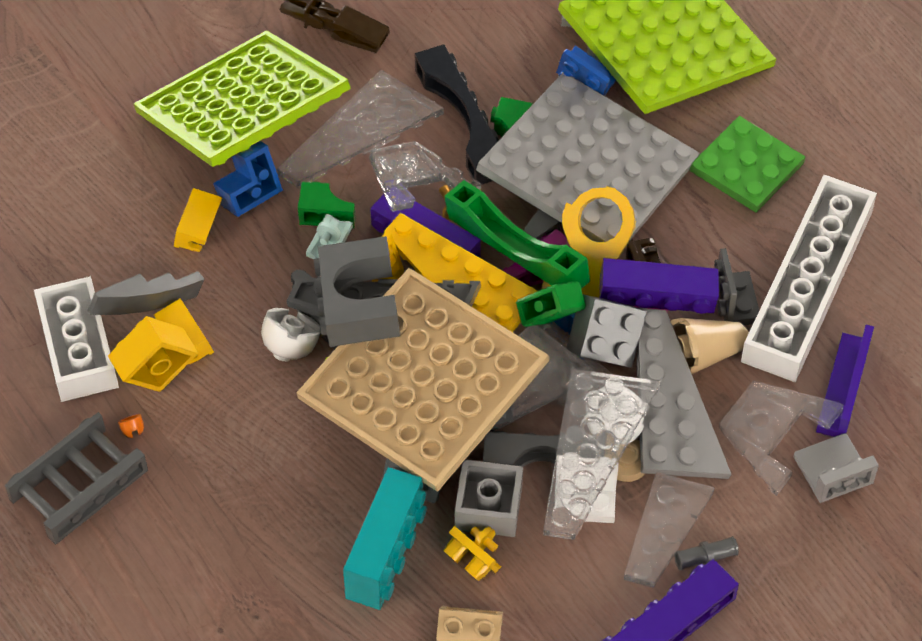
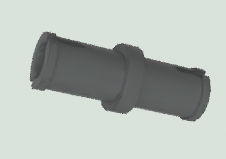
(706, 552)

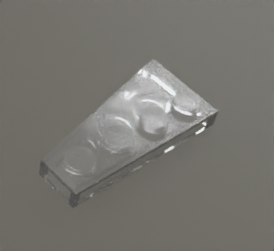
(665, 523)

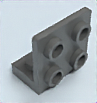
(736, 293)

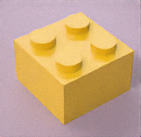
(152, 354)

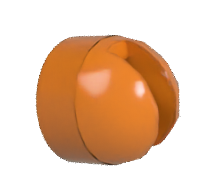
(131, 424)

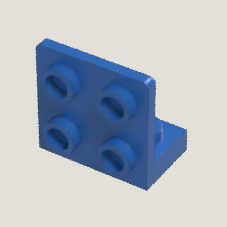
(586, 70)

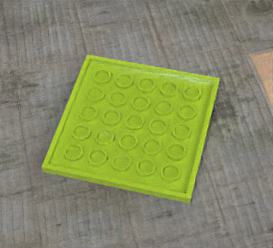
(668, 46)
(241, 97)

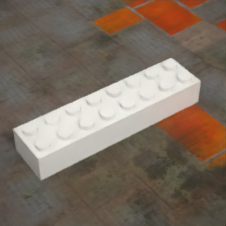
(808, 278)

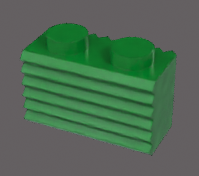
(550, 304)

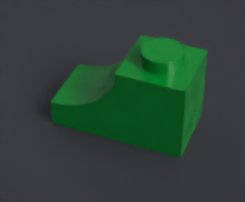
(507, 114)
(318, 200)

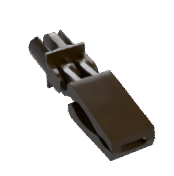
(345, 24)

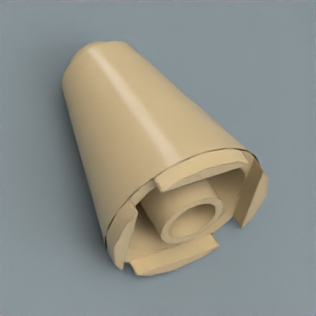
(708, 340)

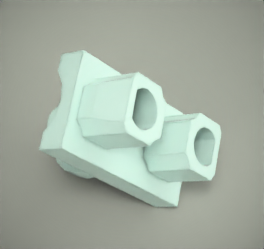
(329, 232)

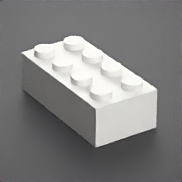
(75, 339)

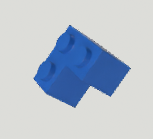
(251, 182)

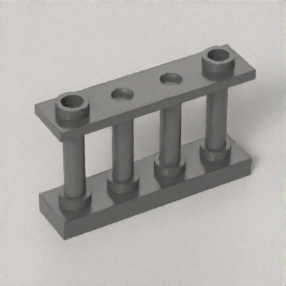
(82, 503)

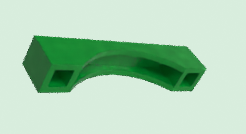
(479, 216)

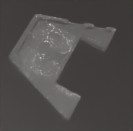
(410, 166)
(763, 419)

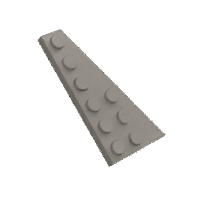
(676, 426)

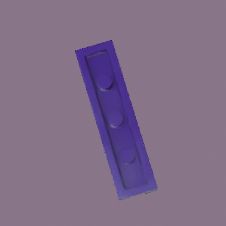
(846, 378)

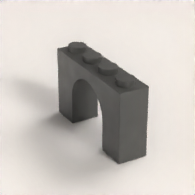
(354, 319)

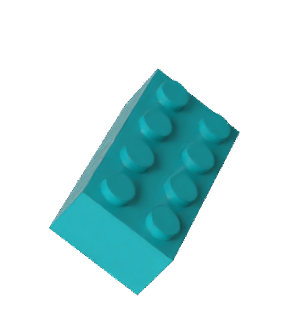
(384, 539)

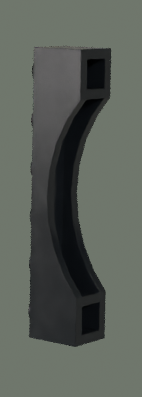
(441, 76)

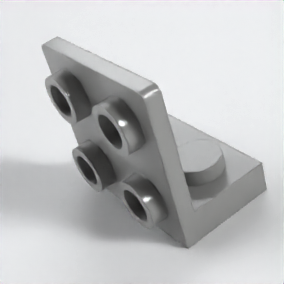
(835, 467)

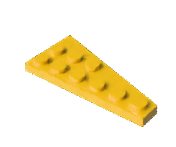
(444, 260)

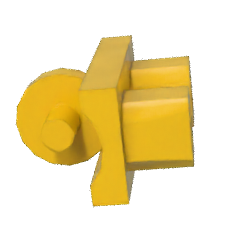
(461, 544)

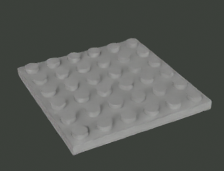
(585, 142)

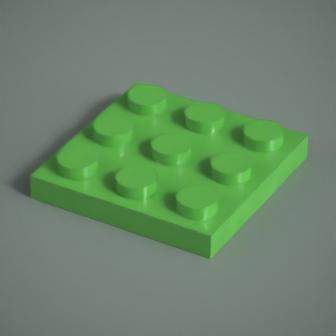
(747, 163)

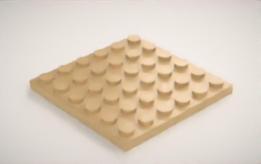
(431, 390)

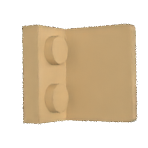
(468, 624)

